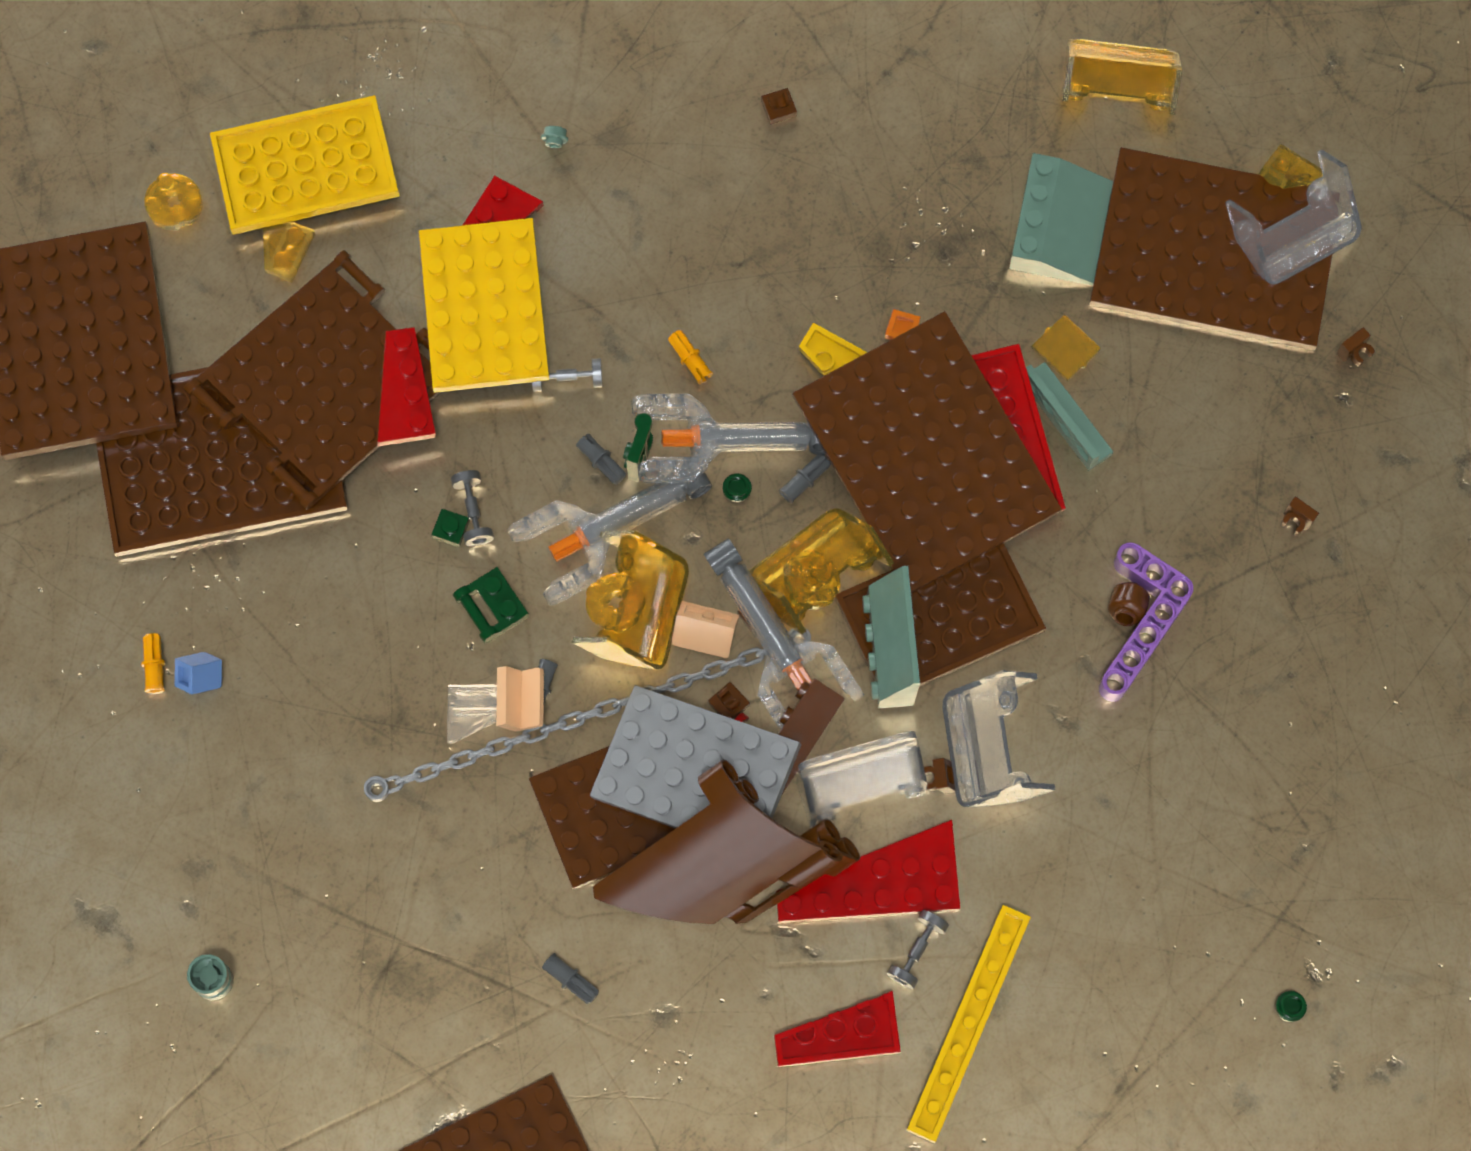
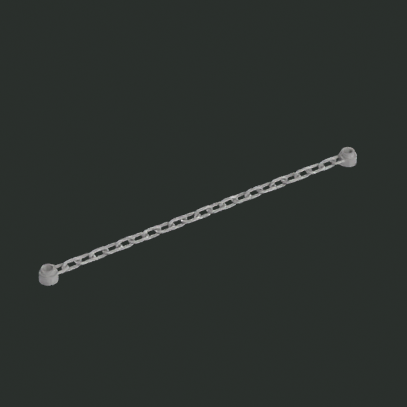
(525, 737)

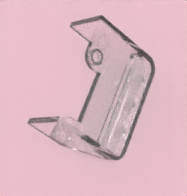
(1307, 235)
(980, 743)
(861, 775)

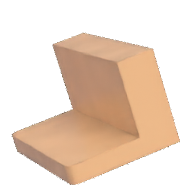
(704, 629)
(520, 698)

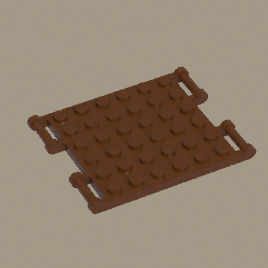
(311, 379)

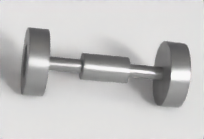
(572, 374)
(466, 481)
(932, 922)

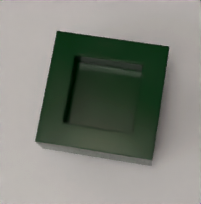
(450, 527)

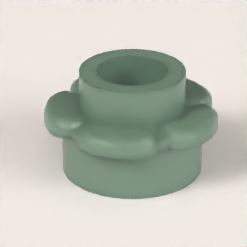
(554, 136)

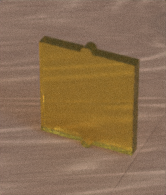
(1065, 347)

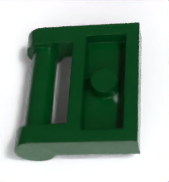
(641, 446)
(498, 598)

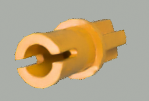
(690, 356)
(153, 663)

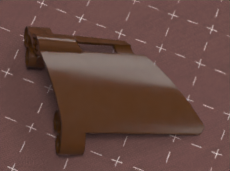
(724, 859)

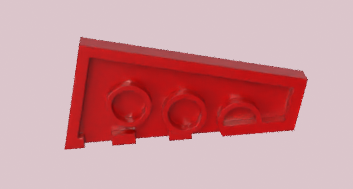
(503, 203)
(404, 395)
(852, 1033)

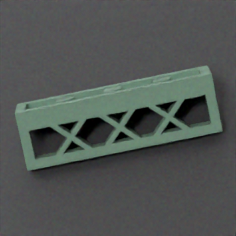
(1068, 417)

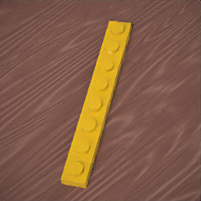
(968, 1024)

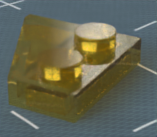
(1289, 169)
(285, 249)

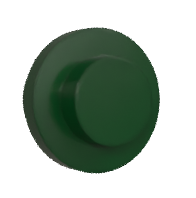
(737, 487)
(1291, 1006)

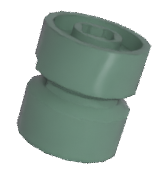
(210, 977)

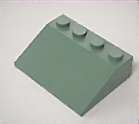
(1061, 221)
(892, 640)

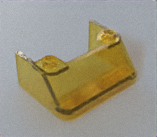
(1123, 72)
(841, 540)
(663, 581)

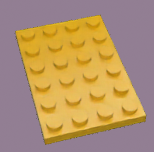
(304, 164)
(483, 305)

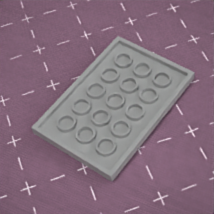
(670, 743)

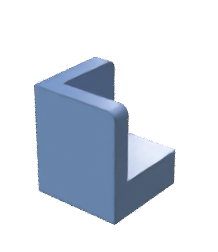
(198, 673)

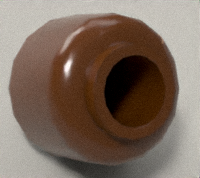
(1128, 603)

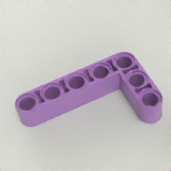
(1150, 623)

